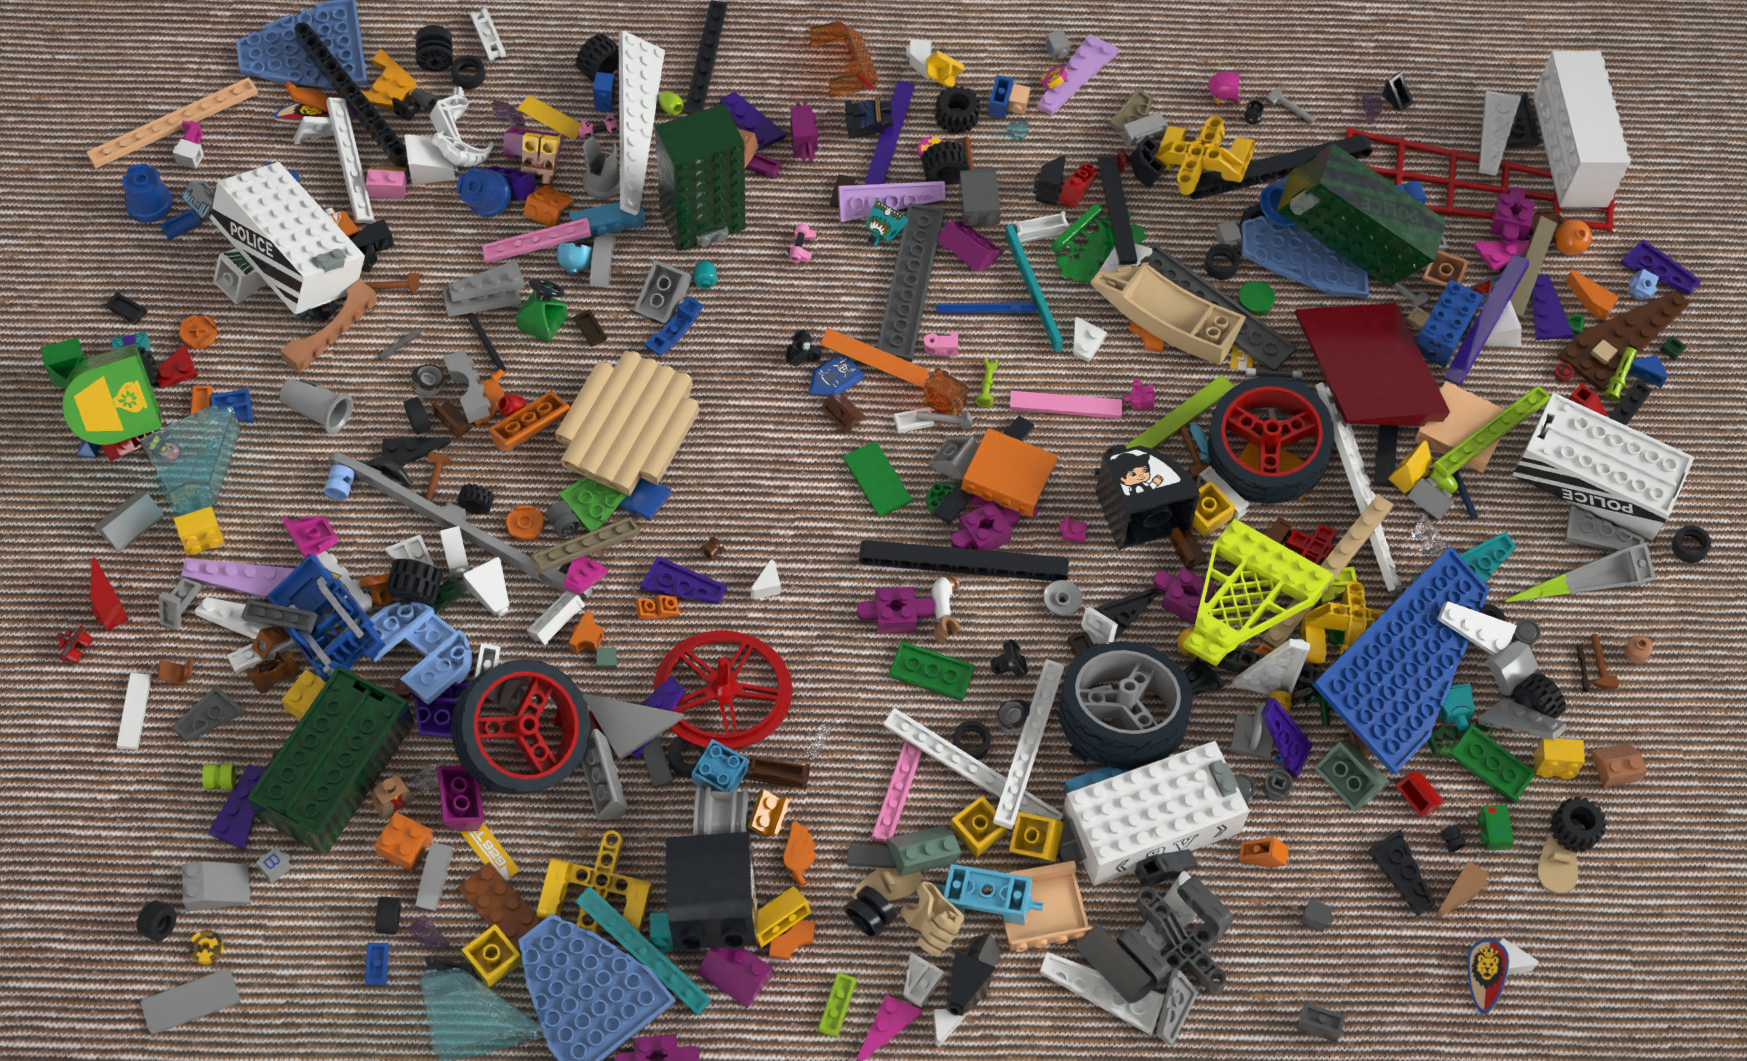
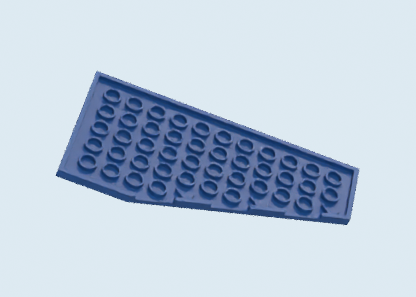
(1404, 663)

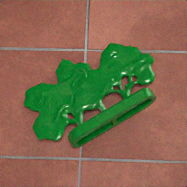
(1097, 249)

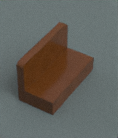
(842, 411)
(452, 418)
(1187, 548)

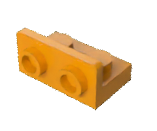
(768, 814)

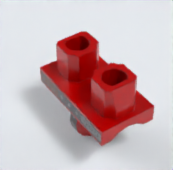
(70, 652)

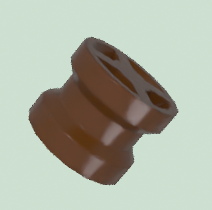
(712, 548)

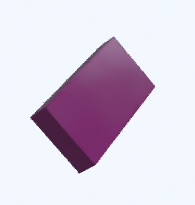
(764, 165)

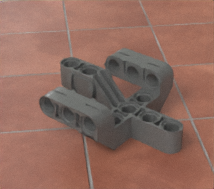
(1216, 921)

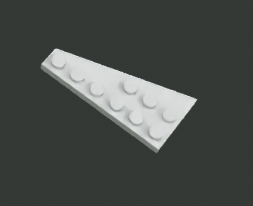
(1276, 670)

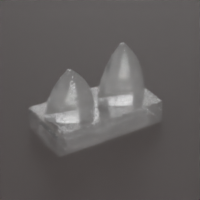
(1434, 542)

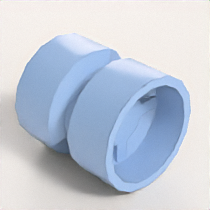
(339, 482)

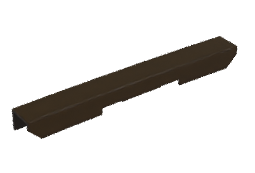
(1581, 658)

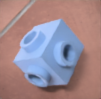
(1643, 284)

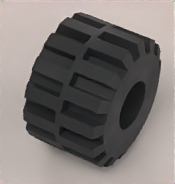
(414, 581)

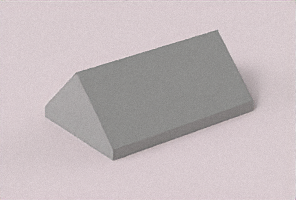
(129, 520)

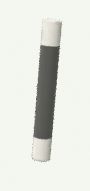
(1278, 373)

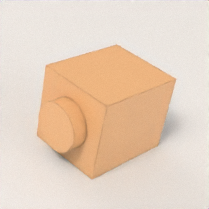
(1019, 99)

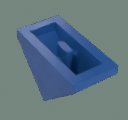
(1649, 370)

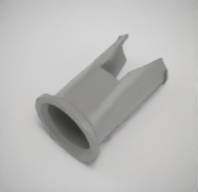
(608, 183)
(317, 403)

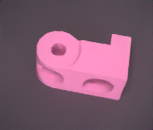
(941, 344)

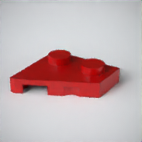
(176, 368)

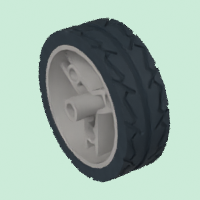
(1139, 670)

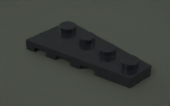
(1398, 865)

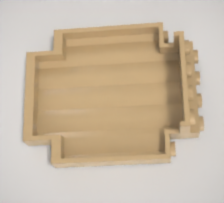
(627, 422)

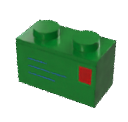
(1495, 827)

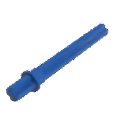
(1006, 307)

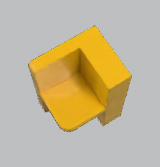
(943, 68)

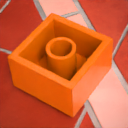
(403, 841)

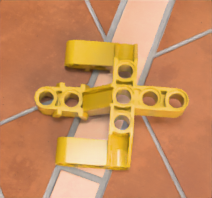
(1204, 154)
(1349, 617)
(563, 872)

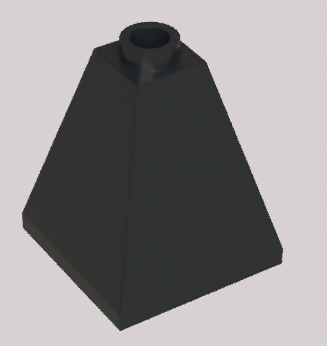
(967, 983)

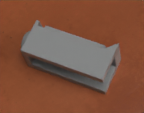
(1136, 130)

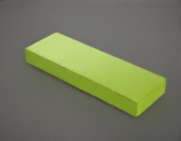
(837, 1005)

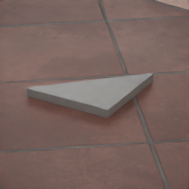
(629, 724)

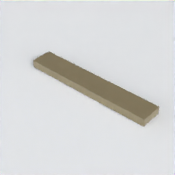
(1535, 253)
(585, 545)

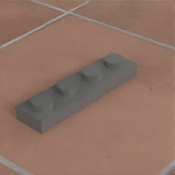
(279, 616)

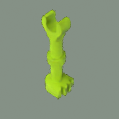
(984, 399)

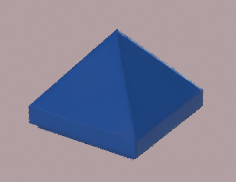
(88, 449)

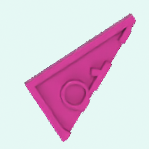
(1498, 254)
(890, 1019)

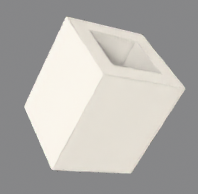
(188, 153)

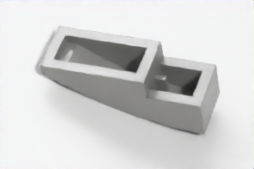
(434, 876)

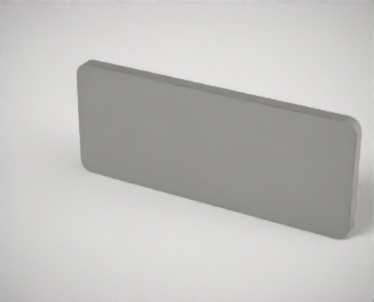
(190, 1001)

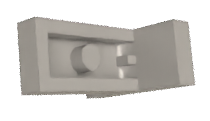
(174, 604)

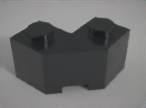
(1144, 164)

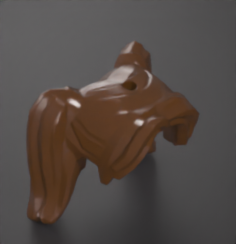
(270, 673)

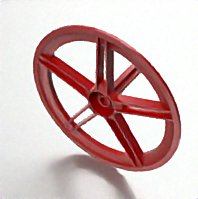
(724, 687)

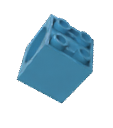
(719, 768)

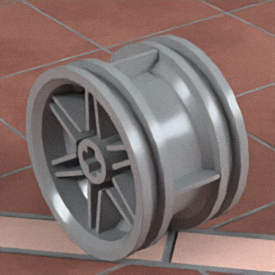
(720, 811)

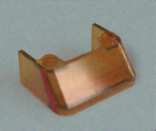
(859, 73)

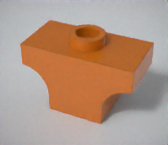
(586, 634)

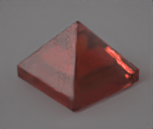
(1122, 159)

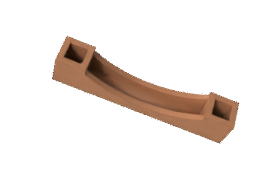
(302, 352)

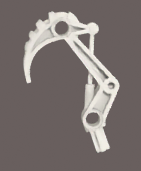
(447, 136)

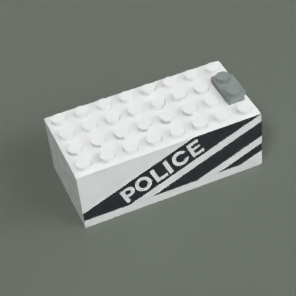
(286, 237)
(1603, 466)

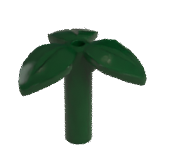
(1323, 708)

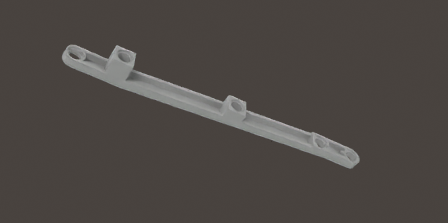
(452, 517)

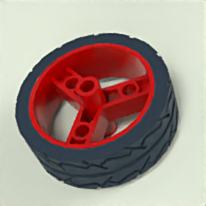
(1309, 417)
(544, 683)

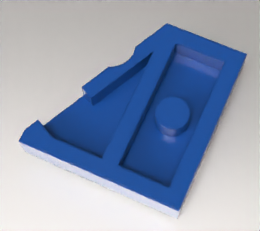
(237, 399)

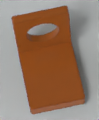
(270, 636)
(175, 672)

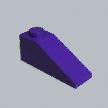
(521, 182)

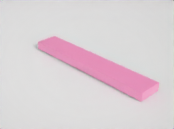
(536, 240)
(1066, 404)
(897, 792)

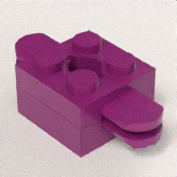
(803, 132)
(1512, 216)
(989, 536)
(1178, 596)
(895, 618)
(659, 1049)

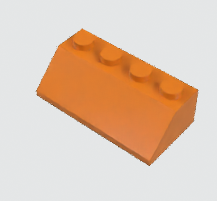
(528, 421)

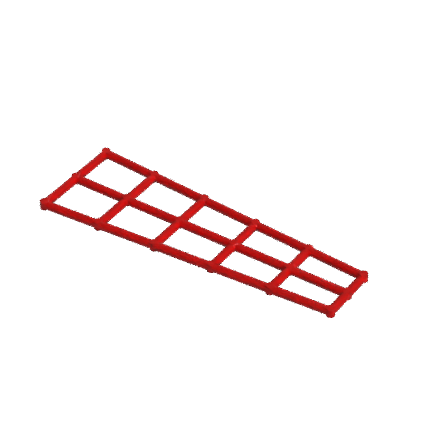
(1452, 182)

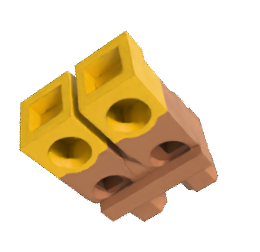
(540, 155)

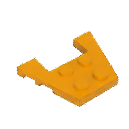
(391, 83)

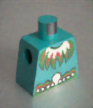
(884, 223)

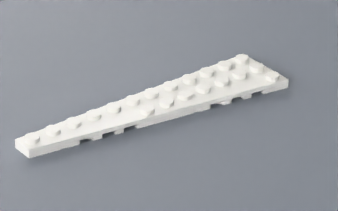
(638, 92)
(1360, 484)

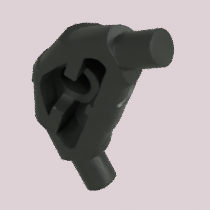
(390, 467)

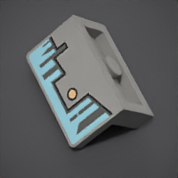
(199, 197)

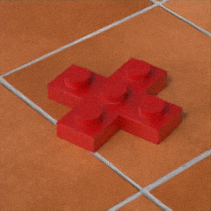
(1315, 547)

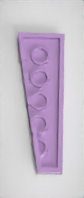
(1082, 66)
(858, 200)
(241, 577)

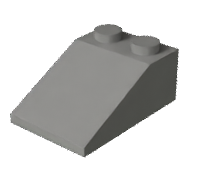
(662, 292)
(215, 885)

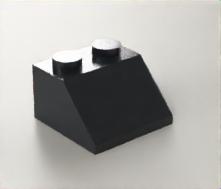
(1049, 181)

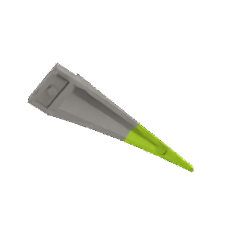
(1618, 569)

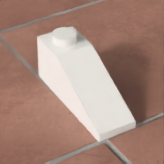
(454, 551)

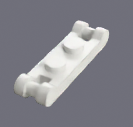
(487, 34)

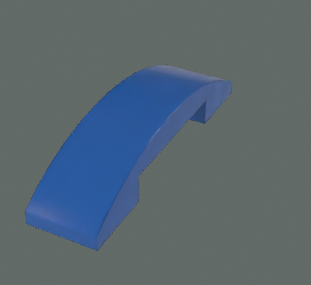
(675, 328)

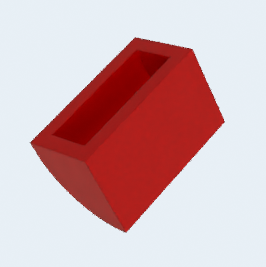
(1419, 793)

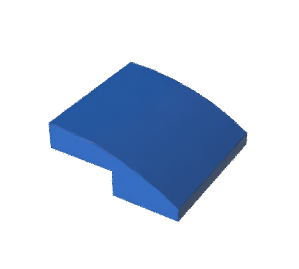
(646, 499)

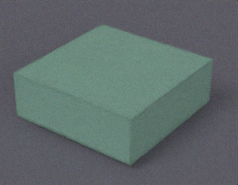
(607, 657)

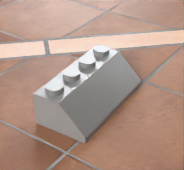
(603, 778)

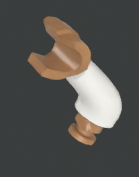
(940, 594)

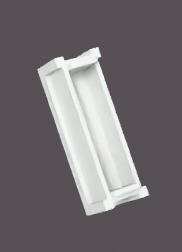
(1041, 227)
(1210, 475)
(555, 617)

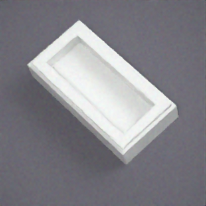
(907, 420)

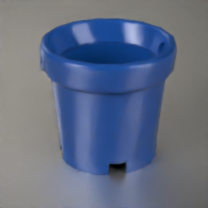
(484, 191)
(145, 194)
(1269, 201)

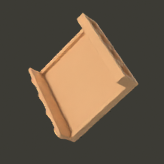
(1465, 417)
(1062, 912)

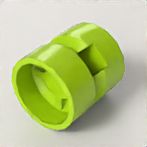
(219, 776)

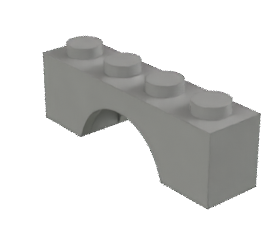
(460, 370)

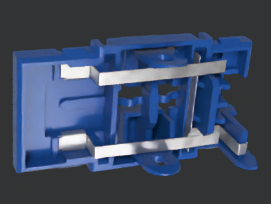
(314, 590)

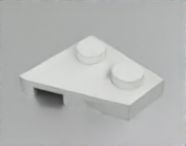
(1087, 339)
(1098, 627)

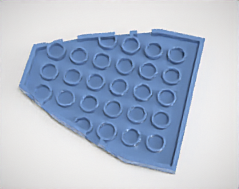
(279, 58)
(1301, 258)
(587, 990)

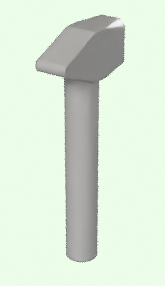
(1276, 96)
(1419, 300)
(965, 420)

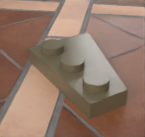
(1134, 109)

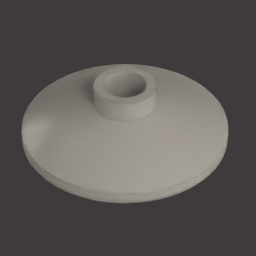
(1062, 590)

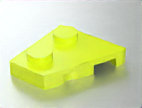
(1338, 586)

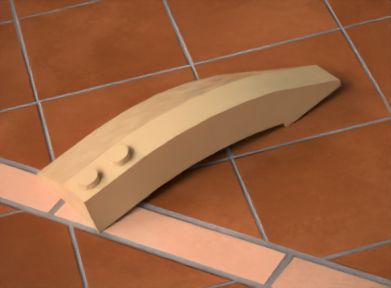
(1170, 311)

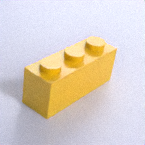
(781, 915)

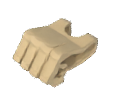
(934, 918)

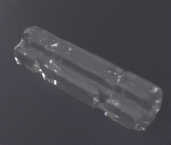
(818, 742)

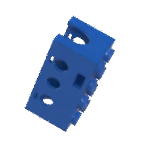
(1448, 322)

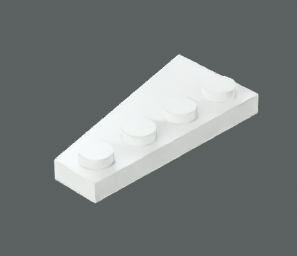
(228, 615)
(1478, 628)

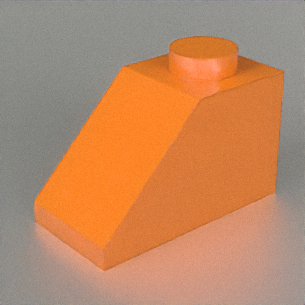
(1264, 852)

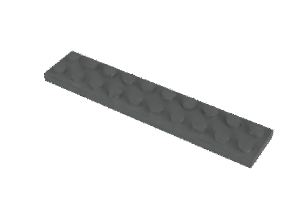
(910, 281)
(1254, 337)

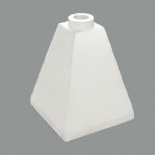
(1507, 329)
(488, 586)

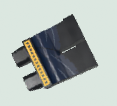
(867, 117)

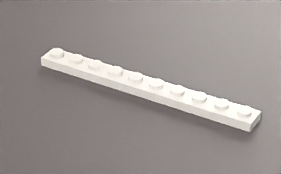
(1028, 744)
(962, 762)

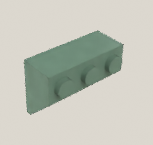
(1351, 774)
(924, 850)

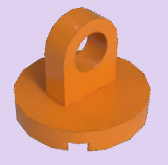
(377, 585)

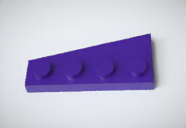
(751, 120)
(1548, 313)
(664, 698)
(1287, 736)
(236, 817)

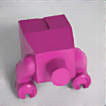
(1141, 396)

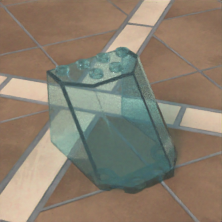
(193, 457)
(470, 1017)

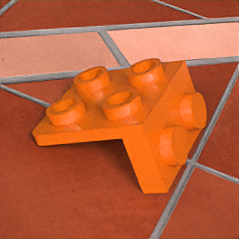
(546, 205)

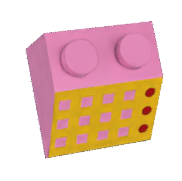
(387, 181)

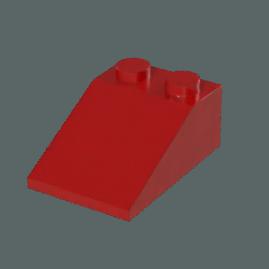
(105, 602)

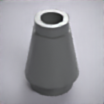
(424, 99)

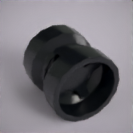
(1254, 112)
(1452, 838)

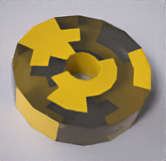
(204, 938)

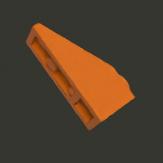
(1593, 296)

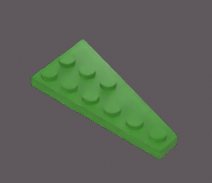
(591, 502)

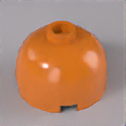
(1573, 237)

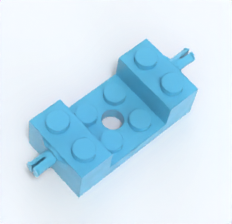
(1009, 897)

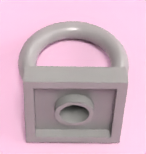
(1252, 736)

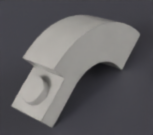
(601, 260)

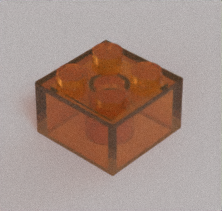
(945, 393)

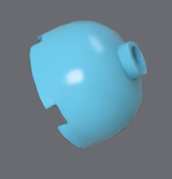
(574, 258)

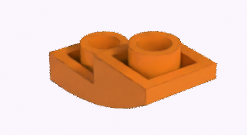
(657, 608)

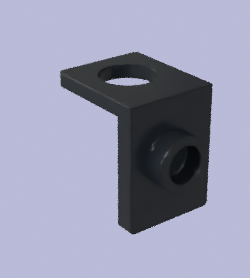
(402, 109)
(370, 259)
(318, 313)

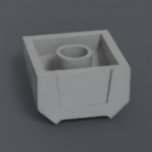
(1512, 666)

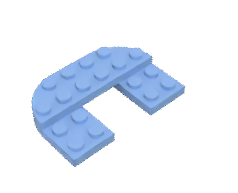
(444, 648)

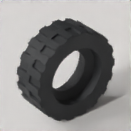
(675, 760)

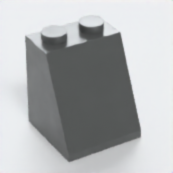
(979, 197)

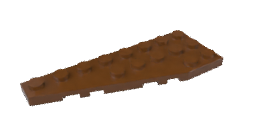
(1631, 329)

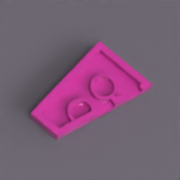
(583, 574)

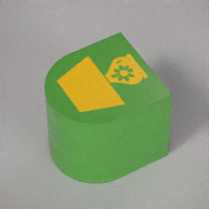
(111, 398)

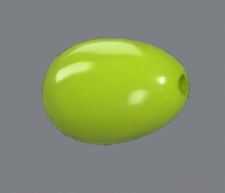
(670, 102)
(1448, 484)

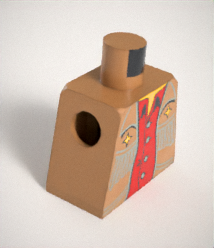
(391, 796)

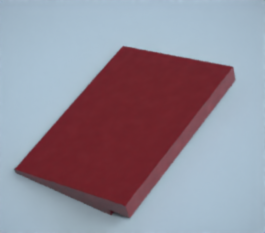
(1373, 365)

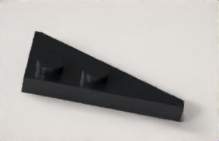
(1127, 609)

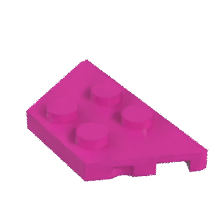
(310, 534)

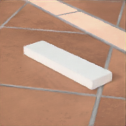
(134, 711)

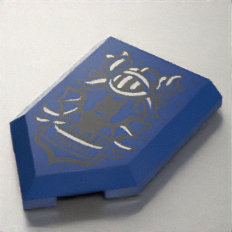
(835, 376)

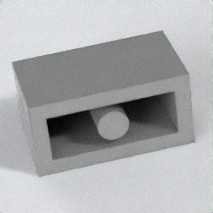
(1431, 498)

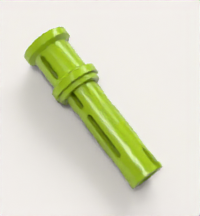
(1618, 380)

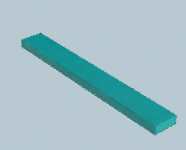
(1033, 288)
(643, 950)

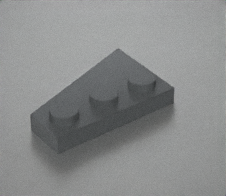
(207, 714)

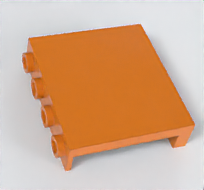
(1009, 472)

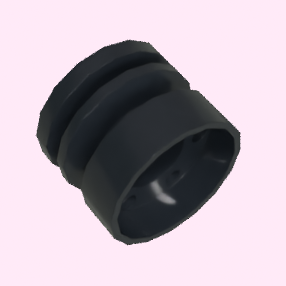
(433, 48)

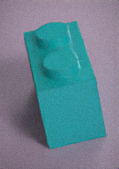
(660, 932)

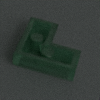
(447, 594)

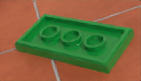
(877, 479)
(931, 671)
(1492, 764)

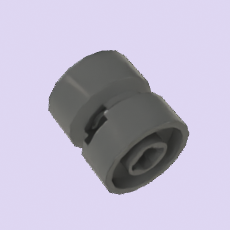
(562, 517)

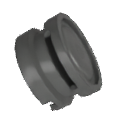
(1527, 632)
(1277, 785)
(1246, 786)

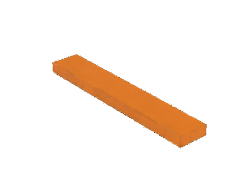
(875, 357)

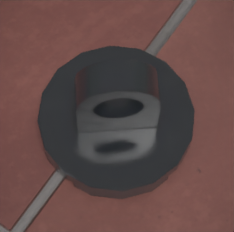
(802, 349)
(1010, 660)

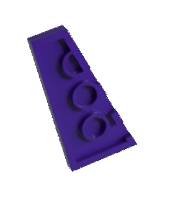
(1654, 261)
(681, 582)

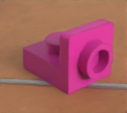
(192, 131)
(1073, 530)

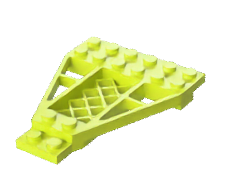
(1263, 559)

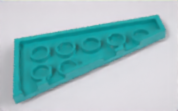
(1487, 556)

